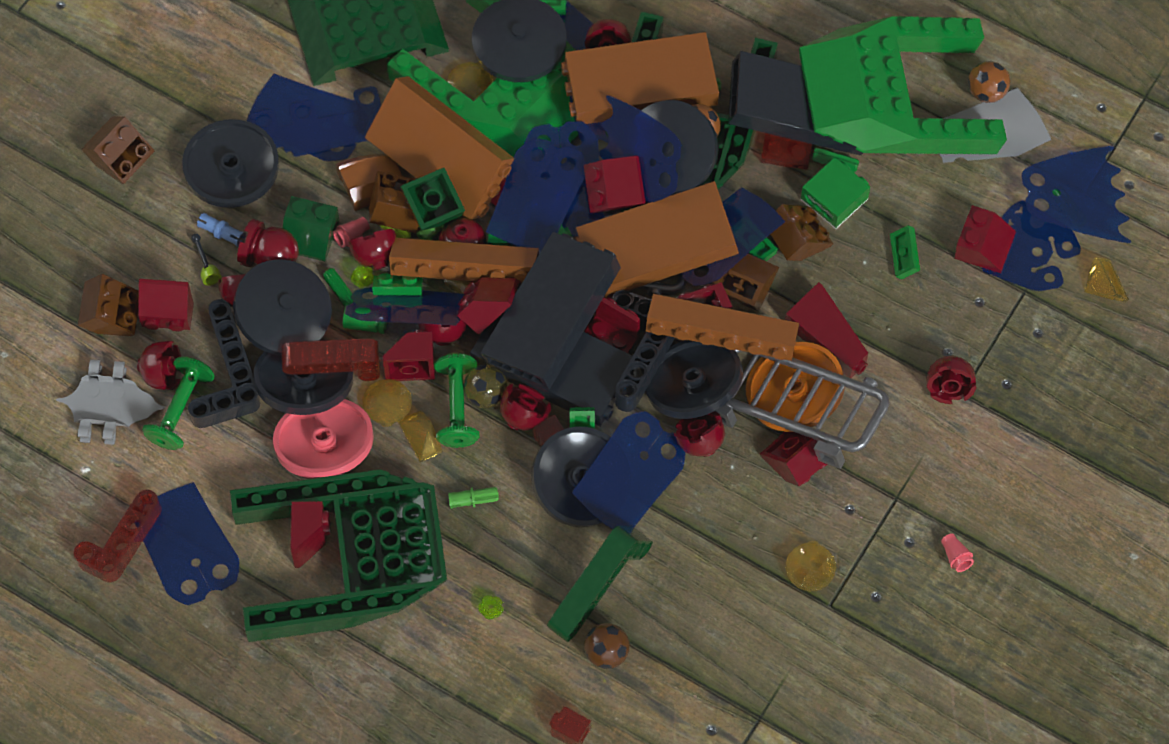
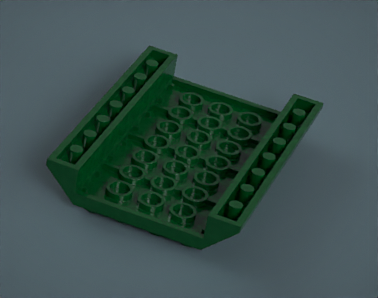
(363, 31)

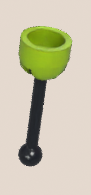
(209, 273)

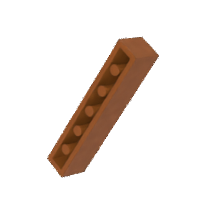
(459, 260)
(722, 327)

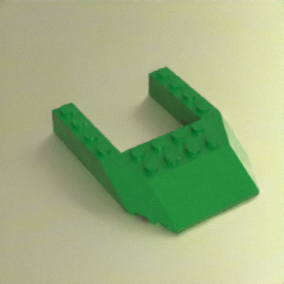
(863, 96)
(505, 108)

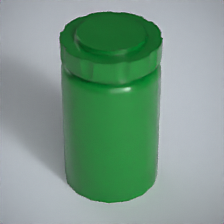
(368, 326)

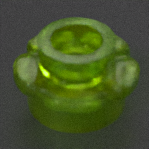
(362, 276)
(493, 613)

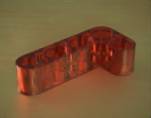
(333, 356)
(121, 534)

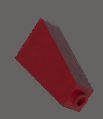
(825, 325)

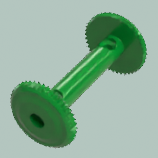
(198, 372)
(457, 434)

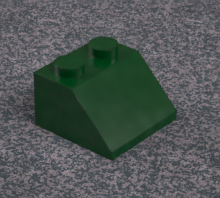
(433, 199)
(311, 226)

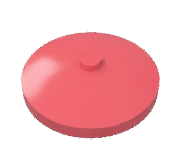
(324, 441)

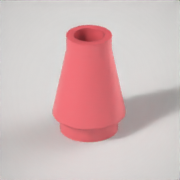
(350, 231)
(958, 555)

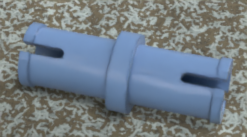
(220, 229)

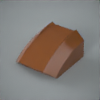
(359, 176)

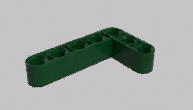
(621, 545)

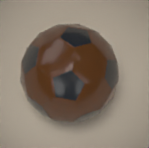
(606, 646)

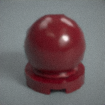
(266, 244)

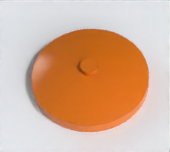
(806, 352)

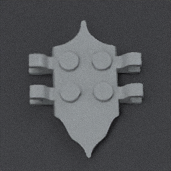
(108, 402)

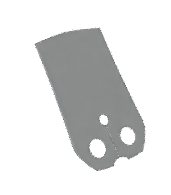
(1021, 124)

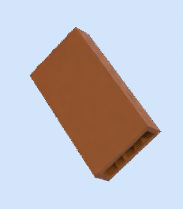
(640, 75)
(428, 135)
(664, 237)

